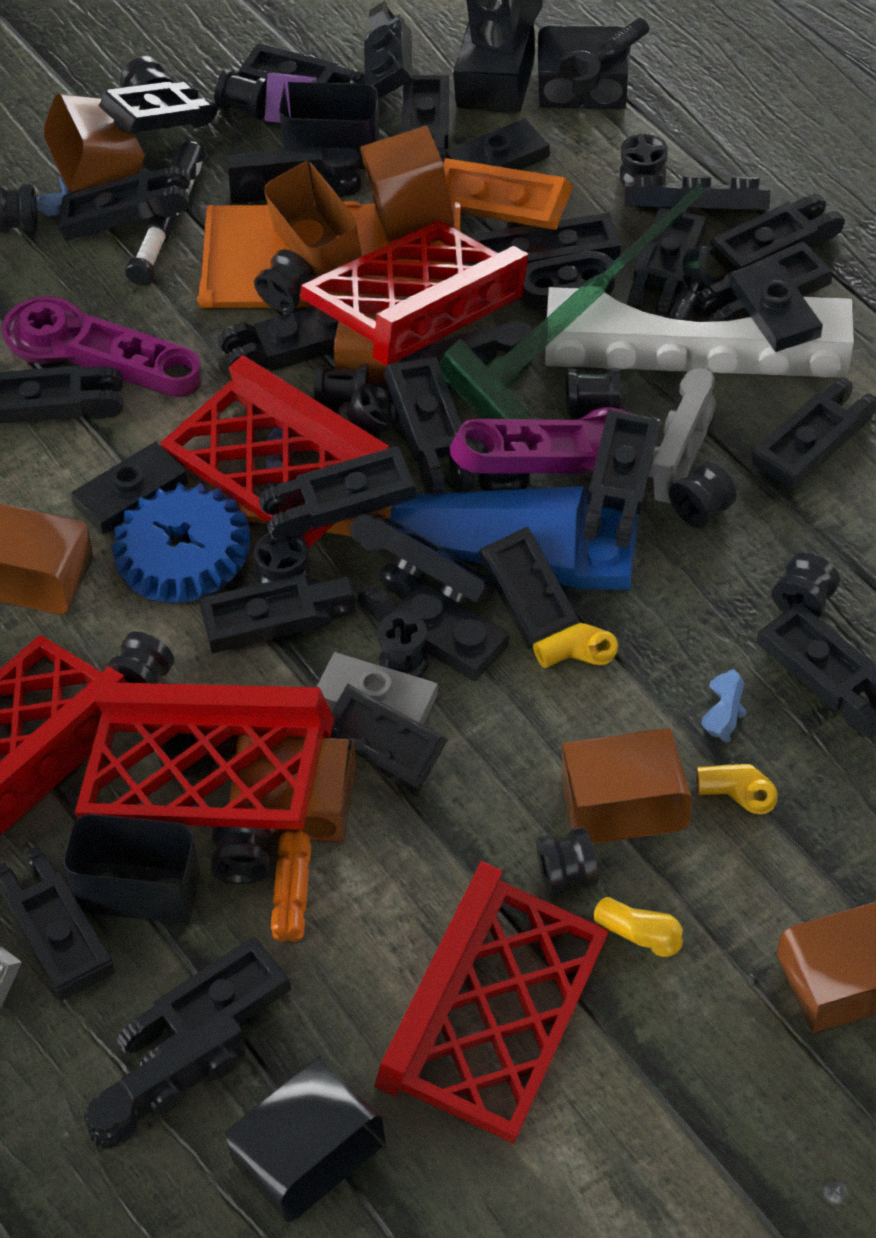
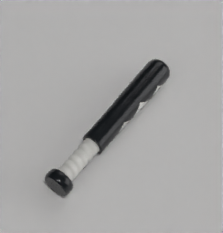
(158, 229)

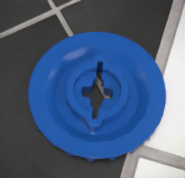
(187, 571)

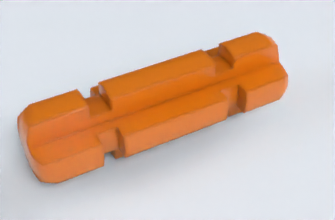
(291, 886)

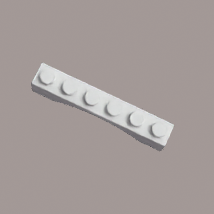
(627, 338)

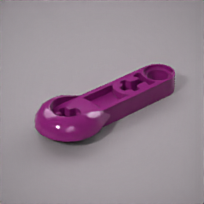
(87, 341)
(531, 444)

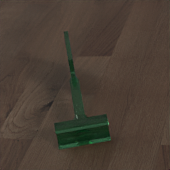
(487, 386)

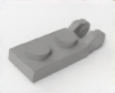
(683, 432)

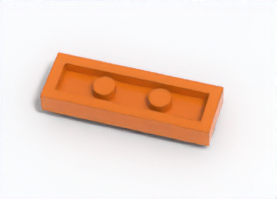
(507, 193)

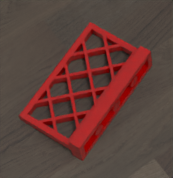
(432, 307)
(277, 406)
(218, 714)
(62, 742)
(440, 994)

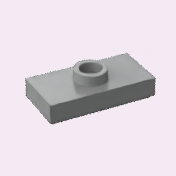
(396, 689)

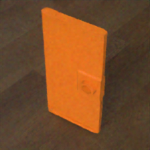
(243, 242)

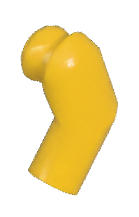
(579, 643)
(741, 783)
(641, 926)

